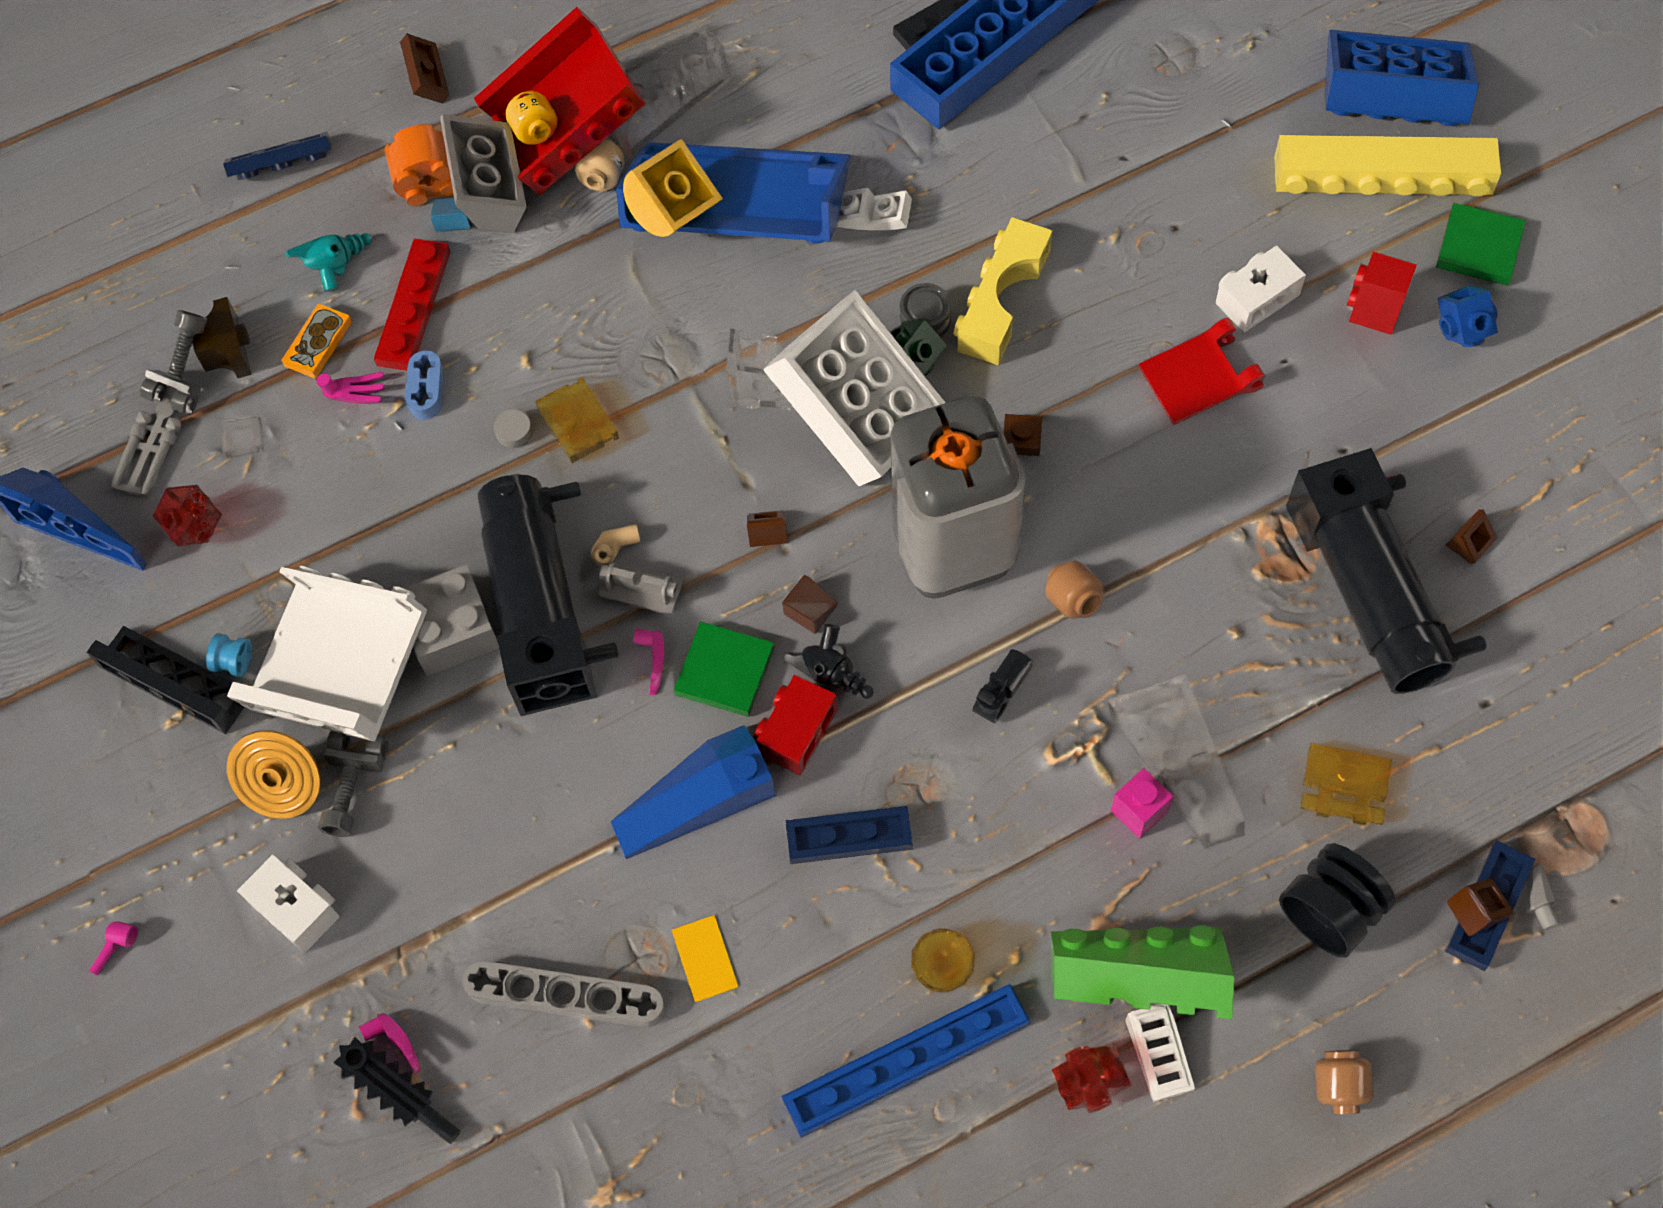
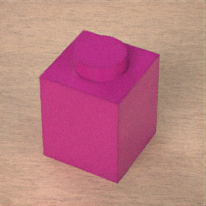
(1141, 803)

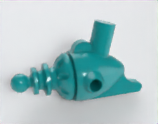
(329, 255)

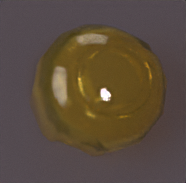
(943, 960)

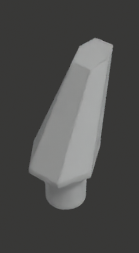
(1541, 898)

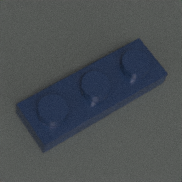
(278, 156)
(849, 835)
(1509, 872)

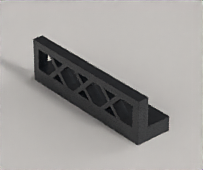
(168, 686)

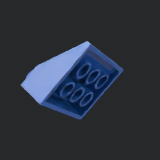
(1400, 77)

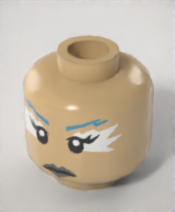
(601, 165)

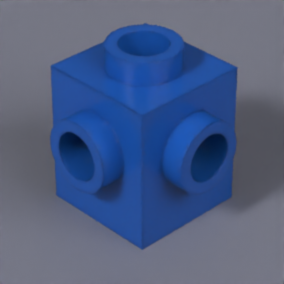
(1467, 316)

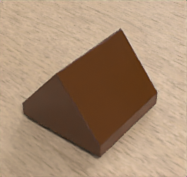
(767, 528)
(1473, 537)

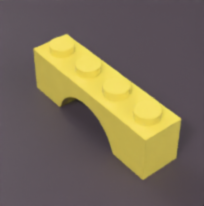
(1018, 257)

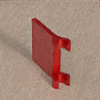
(1198, 374)

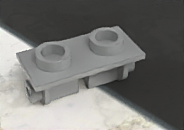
(639, 588)

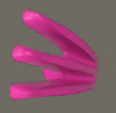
(351, 388)
(655, 640)
(395, 1034)

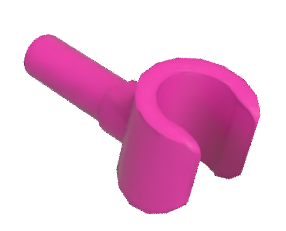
(116, 934)

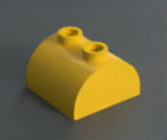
(669, 190)

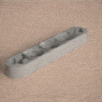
(544, 985)

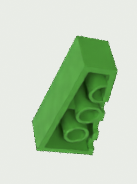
(1145, 968)

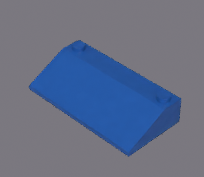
(761, 191)

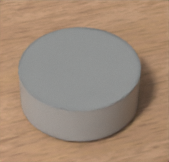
(512, 428)

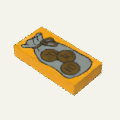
(316, 341)

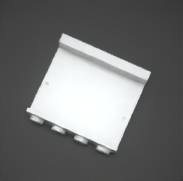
(335, 654)

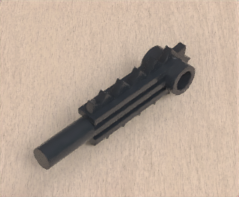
(394, 1089)

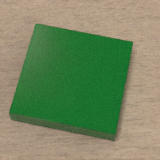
(1480, 244)
(724, 669)

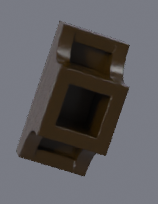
(223, 341)

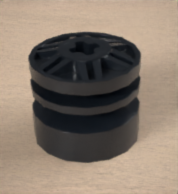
(1337, 900)

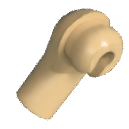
(611, 542)

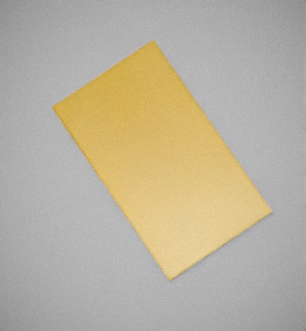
(704, 958)

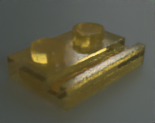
(576, 420)

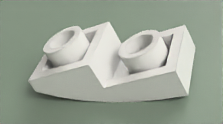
(868, 212)

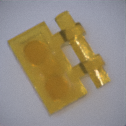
(1346, 774)

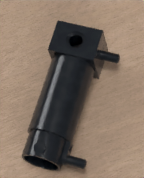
(1345, 515)
(540, 635)

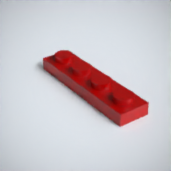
(412, 304)

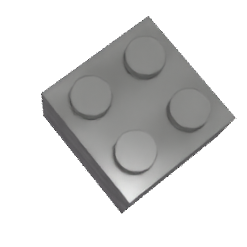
(455, 621)

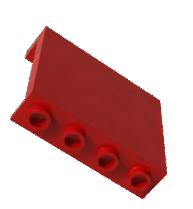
(583, 86)

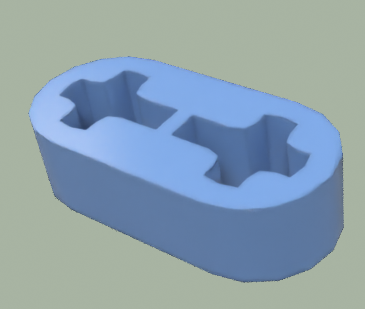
(432, 384)

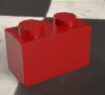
(1380, 292)
(796, 724)

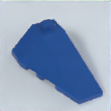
(48, 507)
(705, 787)

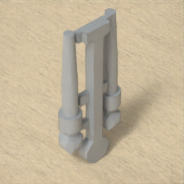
(137, 433)

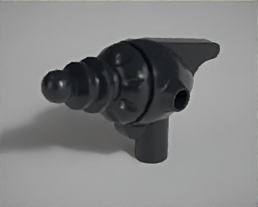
(830, 664)

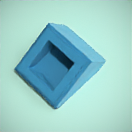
(448, 216)

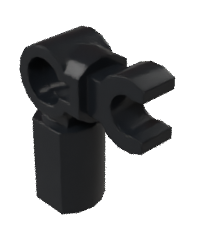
(1002, 685)

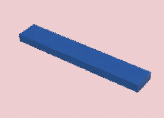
(905, 1060)

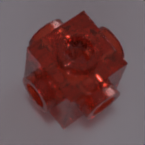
(187, 515)
(1091, 1077)

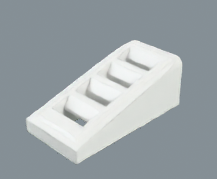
(1174, 1047)

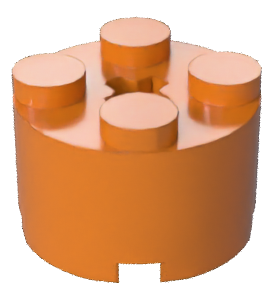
(419, 164)

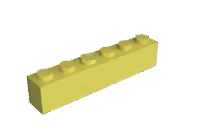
(1387, 165)

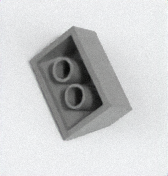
(484, 172)

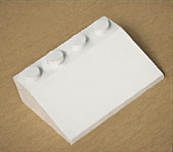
(852, 386)

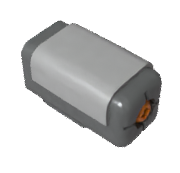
(955, 496)

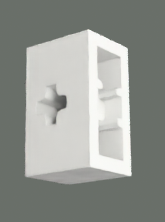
(1259, 288)
(272, 887)

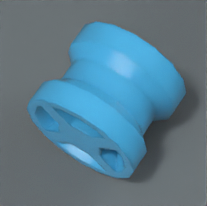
(229, 655)

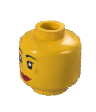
(529, 116)

